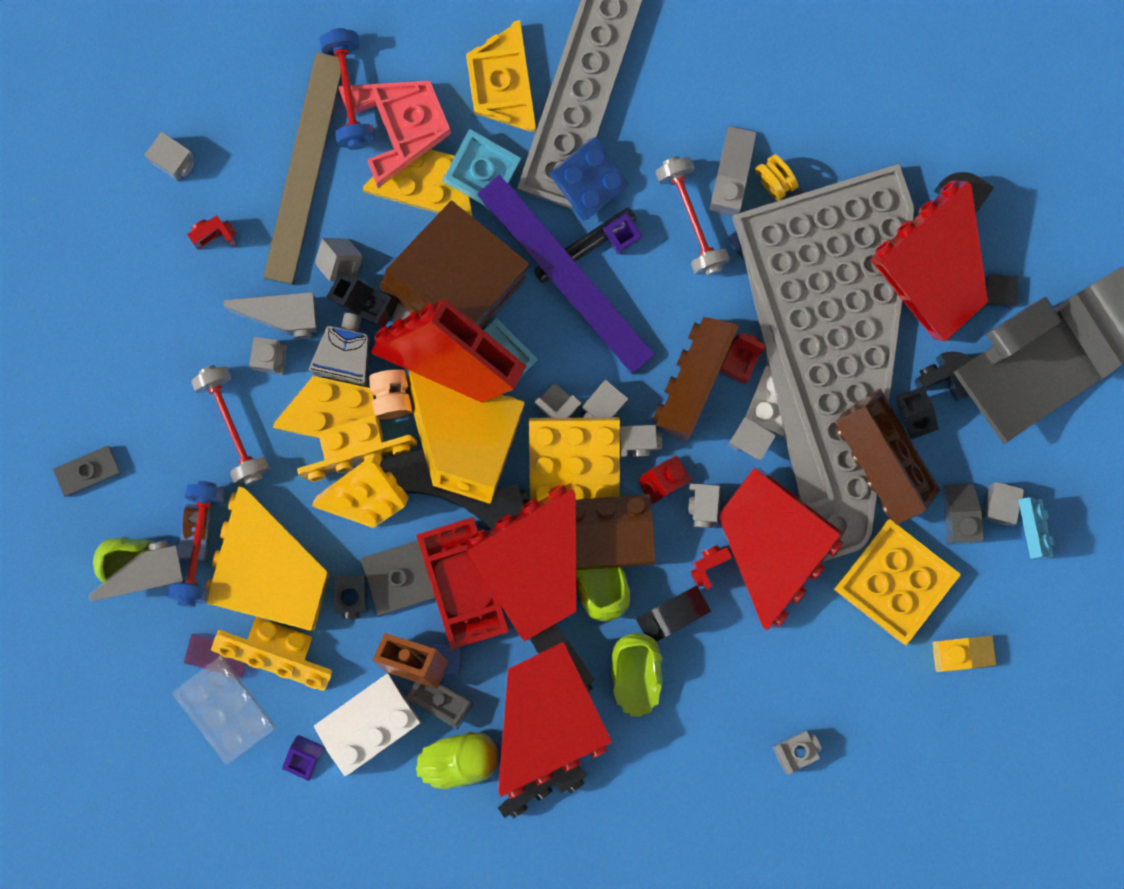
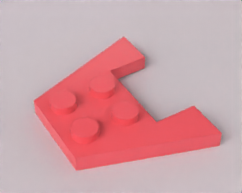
(410, 118)

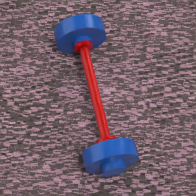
(340, 43)
(204, 495)

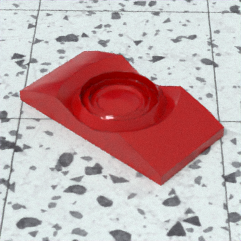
(462, 595)

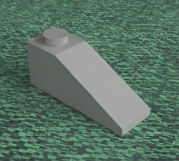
(732, 171)
(286, 313)
(145, 571)

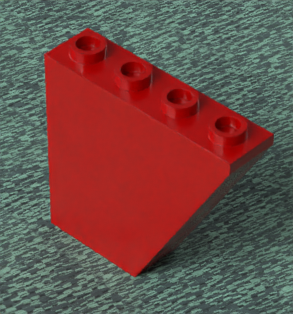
(938, 262)
(450, 351)
(776, 544)
(532, 561)
(546, 721)

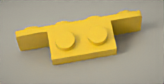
(352, 445)
(274, 650)

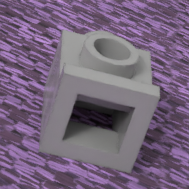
(268, 356)
(639, 440)
(705, 505)
(785, 751)

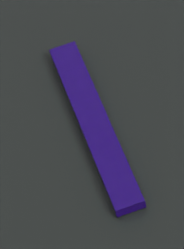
(565, 274)

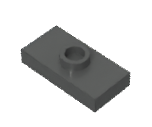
(87, 471)
(441, 703)

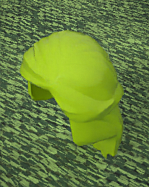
(116, 553)
(603, 592)
(636, 673)
(458, 761)

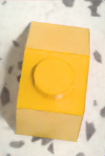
(964, 653)

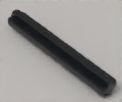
(586, 243)

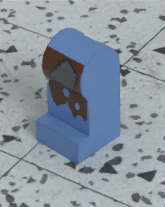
(188, 531)

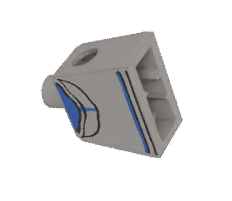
(343, 353)

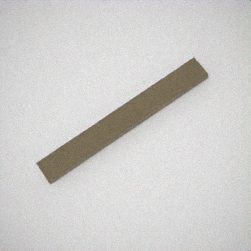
(303, 170)

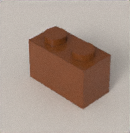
(411, 660)

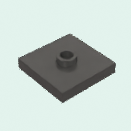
(397, 578)

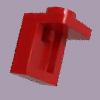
(207, 231)
(742, 357)
(664, 479)
(712, 558)

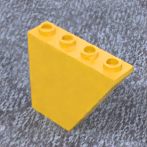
(462, 437)
(265, 568)

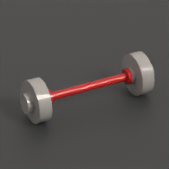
(674, 171)
(211, 380)

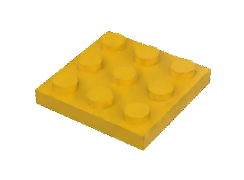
(575, 452)
(897, 582)

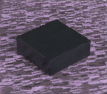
(1001, 290)

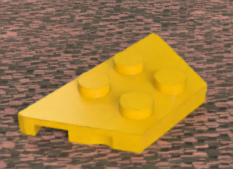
(501, 80)
(422, 185)
(325, 405)
(364, 495)

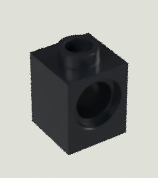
(917, 412)
(344, 583)

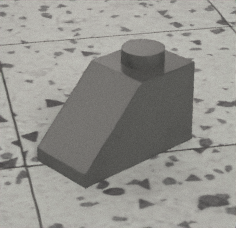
(962, 514)

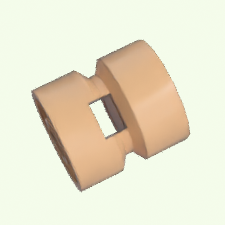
(392, 404)

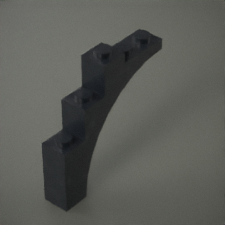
(414, 477)
(571, 779)

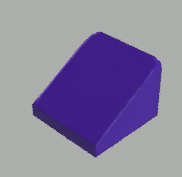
(622, 233)
(303, 757)

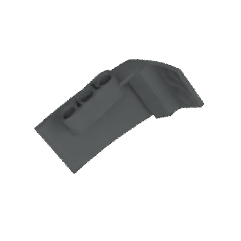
(1047, 356)

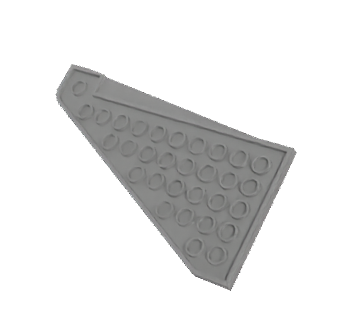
(827, 327)

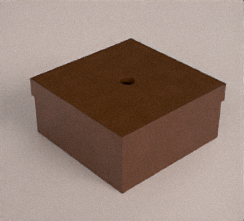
(458, 263)

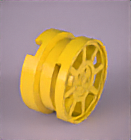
(776, 177)

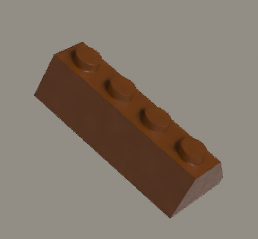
(696, 377)
(887, 457)
(614, 532)

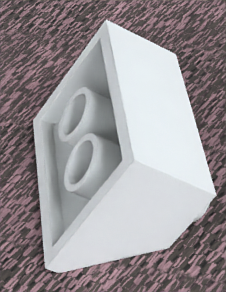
(367, 725)

